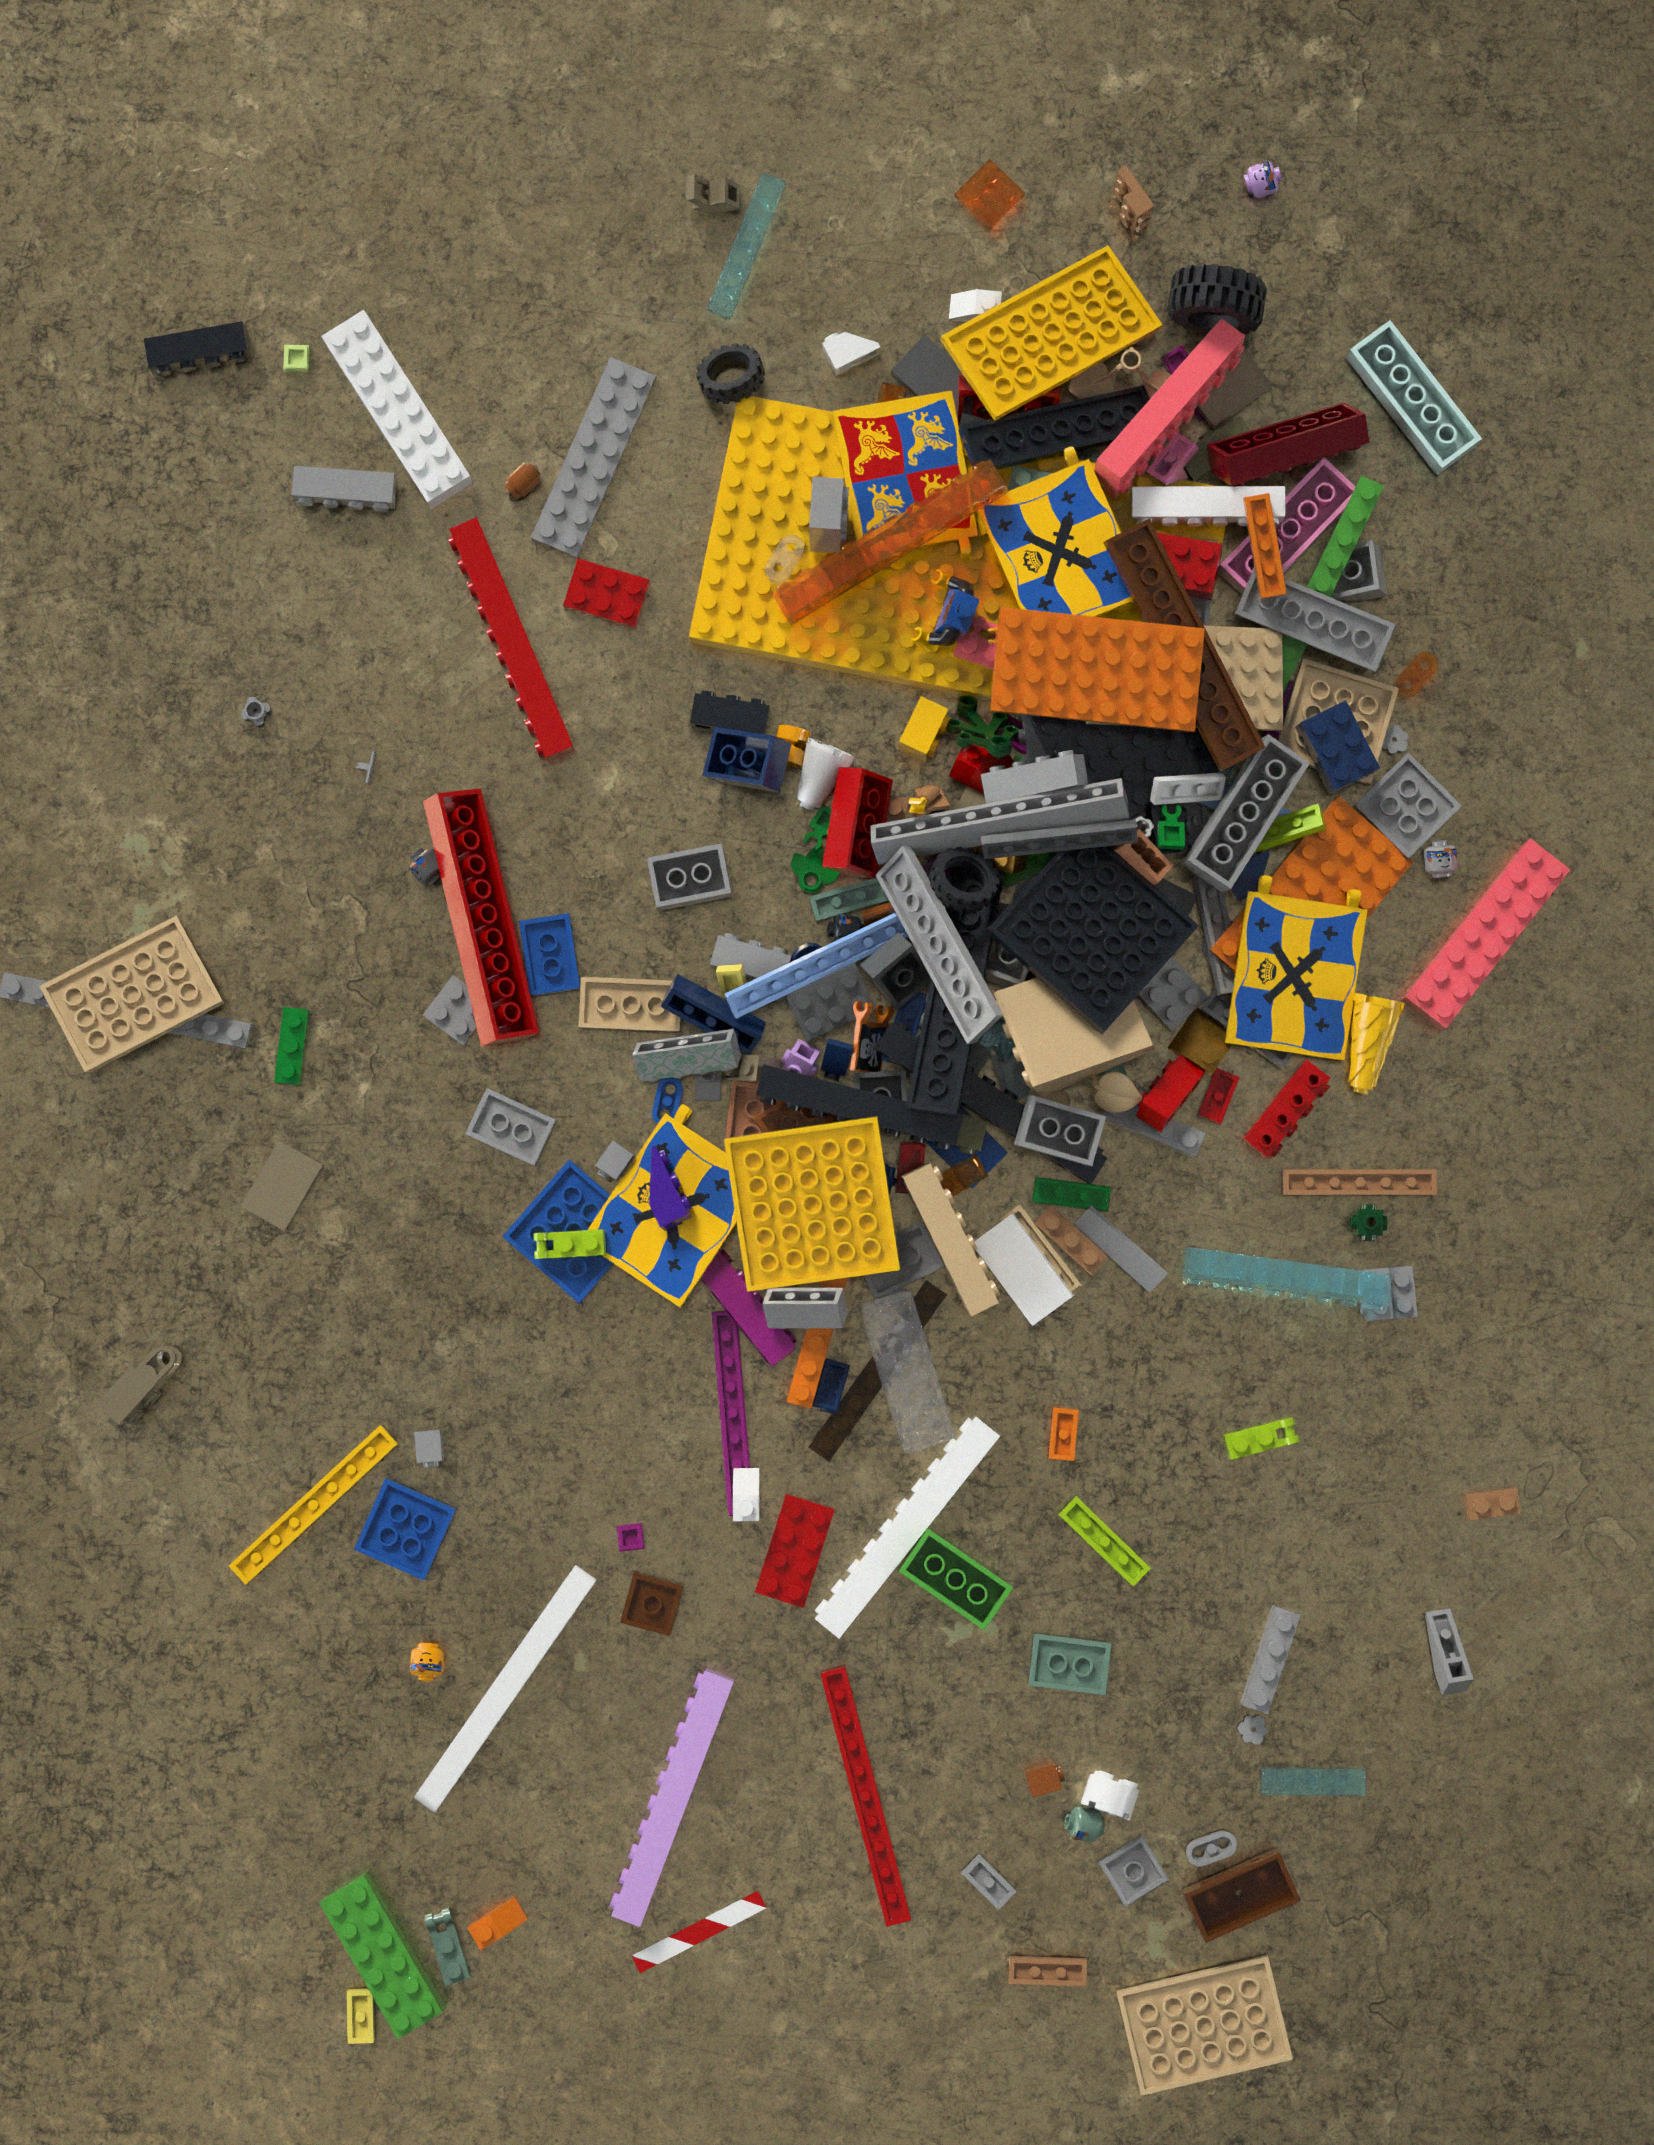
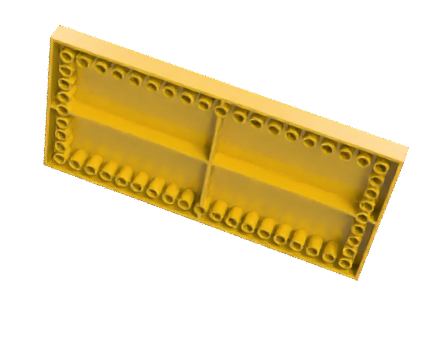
(870, 627)

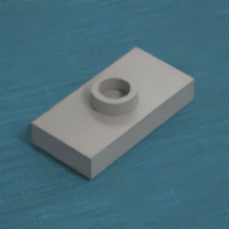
(708, 1086)

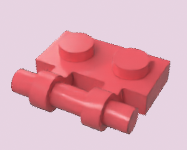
(975, 648)

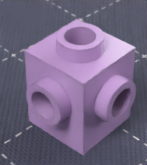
(796, 1062)

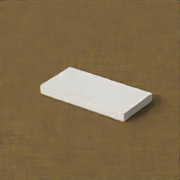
(1022, 1269)

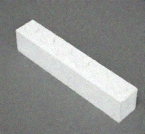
(1200, 504)

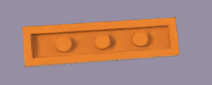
(1264, 546)

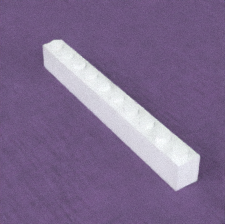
(907, 1526)

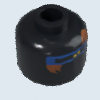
(843, 926)

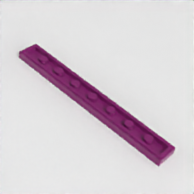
(730, 1398)

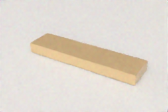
(1046, 1248)

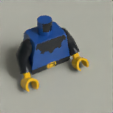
(955, 613)

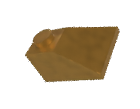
(1201, 1042)

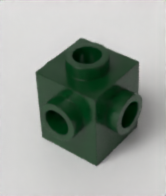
(1359, 1225)

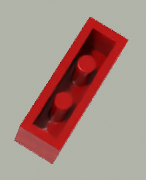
(1169, 1092)

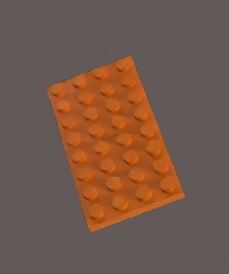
(1097, 669)
(1326, 867)

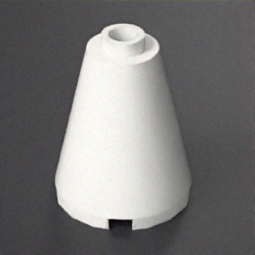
(820, 772)

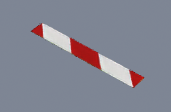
(698, 1932)

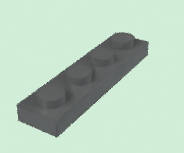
(1218, 1010)

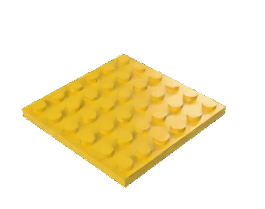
(812, 1204)

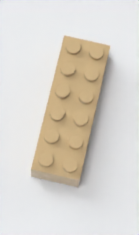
(949, 1239)

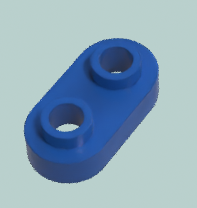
(667, 1101)

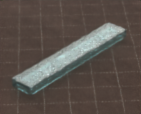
(746, 245)

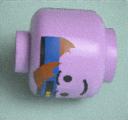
(1263, 179)

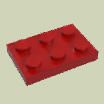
(606, 593)

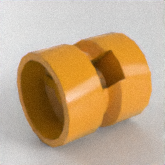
(798, 738)

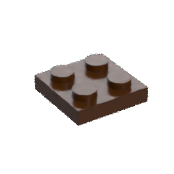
(651, 1604)

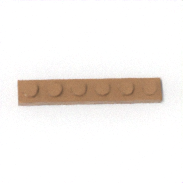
(1359, 1181)

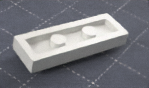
(1187, 788)

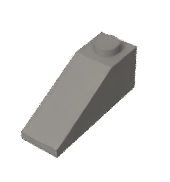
(1447, 1653)

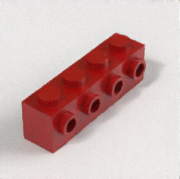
(1285, 1110)

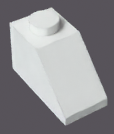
(972, 303)
(848, 351)
(746, 1494)

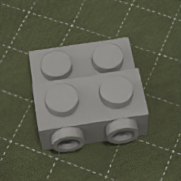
(1401, 1299)

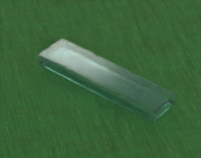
(1313, 1781)

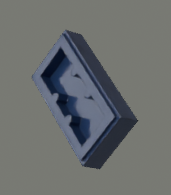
(831, 1386)

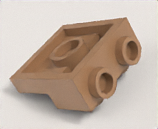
(1136, 206)

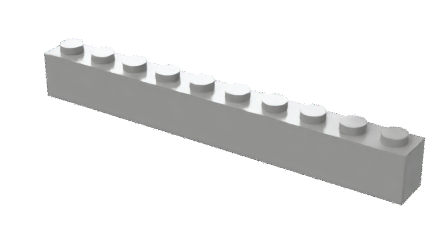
(965, 826)

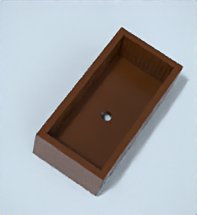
(1264, 1887)

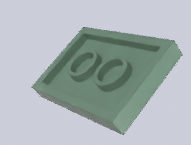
(1069, 1664)

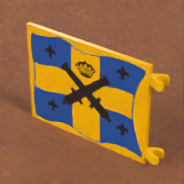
(1053, 542)
(1296, 973)
(678, 1257)

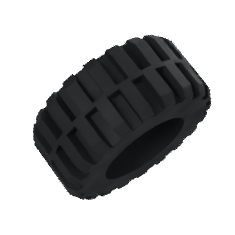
(1211, 292)

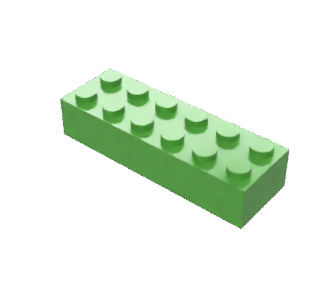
(382, 1955)

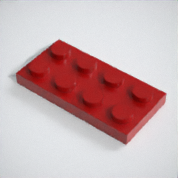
(794, 1550)

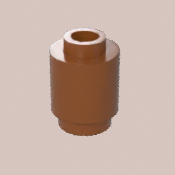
(522, 480)

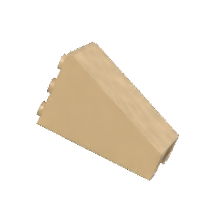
(1059, 1043)

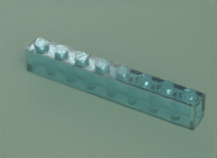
(1287, 1277)

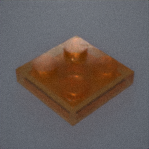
(989, 194)

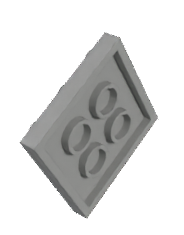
(1407, 805)

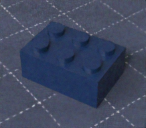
(1337, 747)
(746, 759)

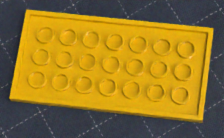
(1051, 332)

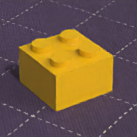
(923, 729)

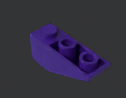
(665, 1198)

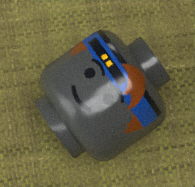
(425, 866)

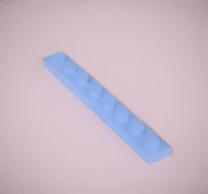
(813, 966)

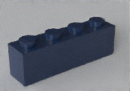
(711, 1012)

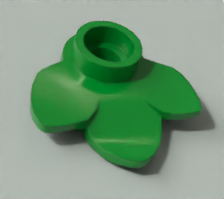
(812, 867)

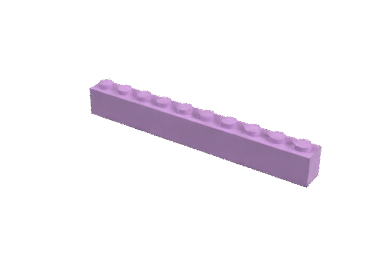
(672, 1798)

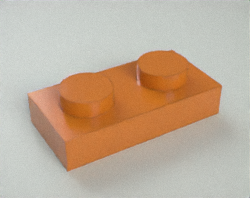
(1063, 1434)

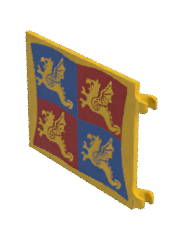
(898, 457)

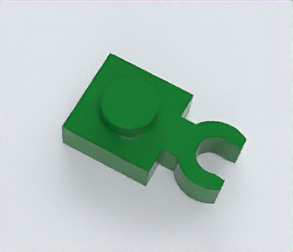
(820, 825)
(1170, 832)

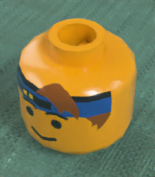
(427, 1662)

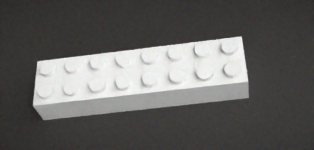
(397, 409)

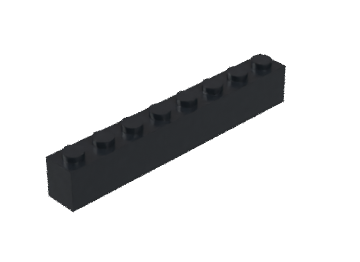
(852, 1103)

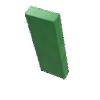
(1071, 1194)

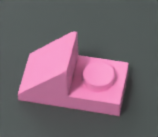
(1170, 463)

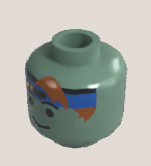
(1084, 1824)

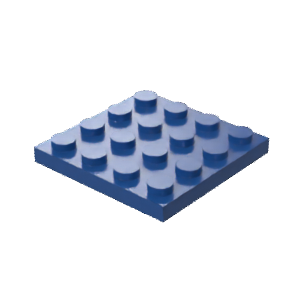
(564, 1205)

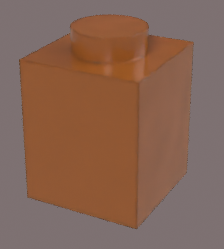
(1044, 1778)

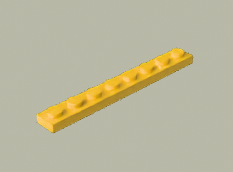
(313, 1504)

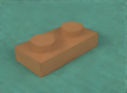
(1492, 1503)

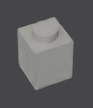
(614, 1161)
(429, 1447)

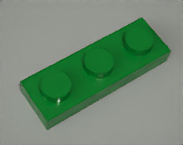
(291, 1046)

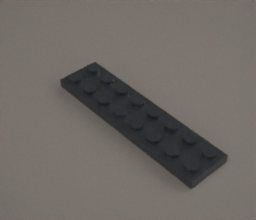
(1052, 429)

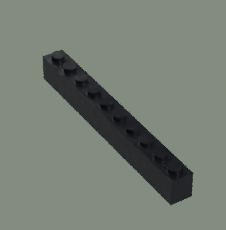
(979, 1096)

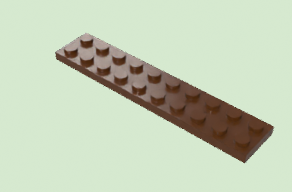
(1163, 600)

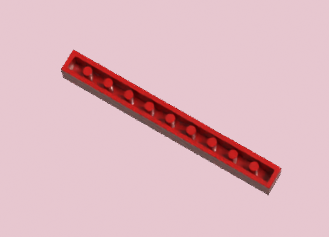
(511, 639)

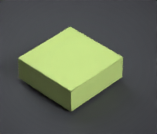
(296, 358)

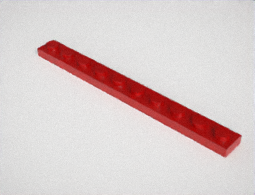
(865, 1796)

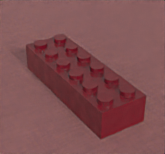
(1288, 444)

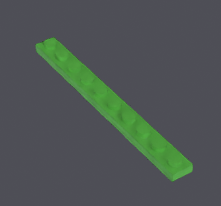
(1335, 559)

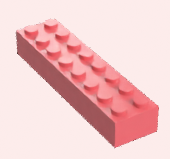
(1169, 409)
(1485, 934)

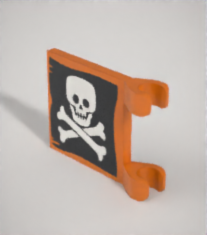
(866, 1036)

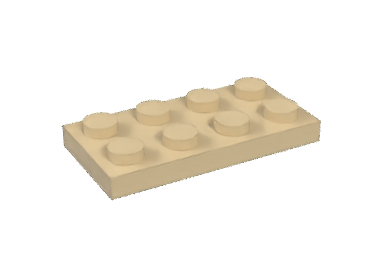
(625, 1005)

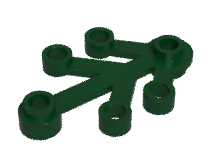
(995, 744)

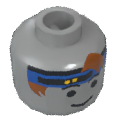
(1440, 859)

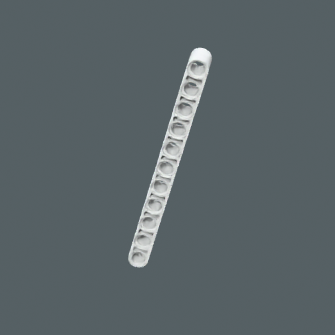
(505, 1688)

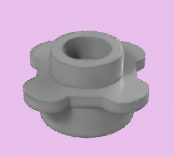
(253, 703)

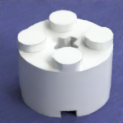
(1110, 1796)

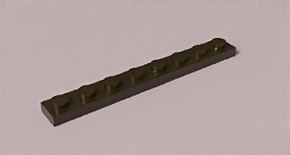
(867, 1385)

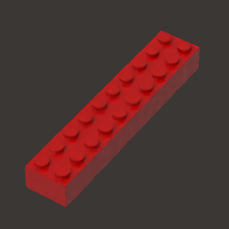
(480, 917)

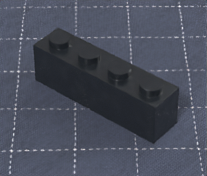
(197, 348)

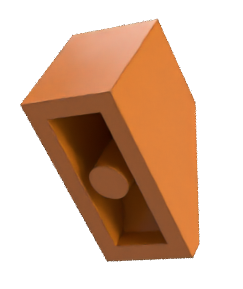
(497, 1923)

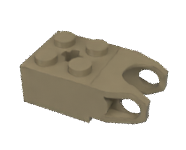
(139, 1386)

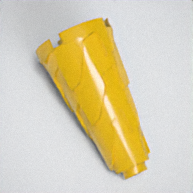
(1371, 1035)

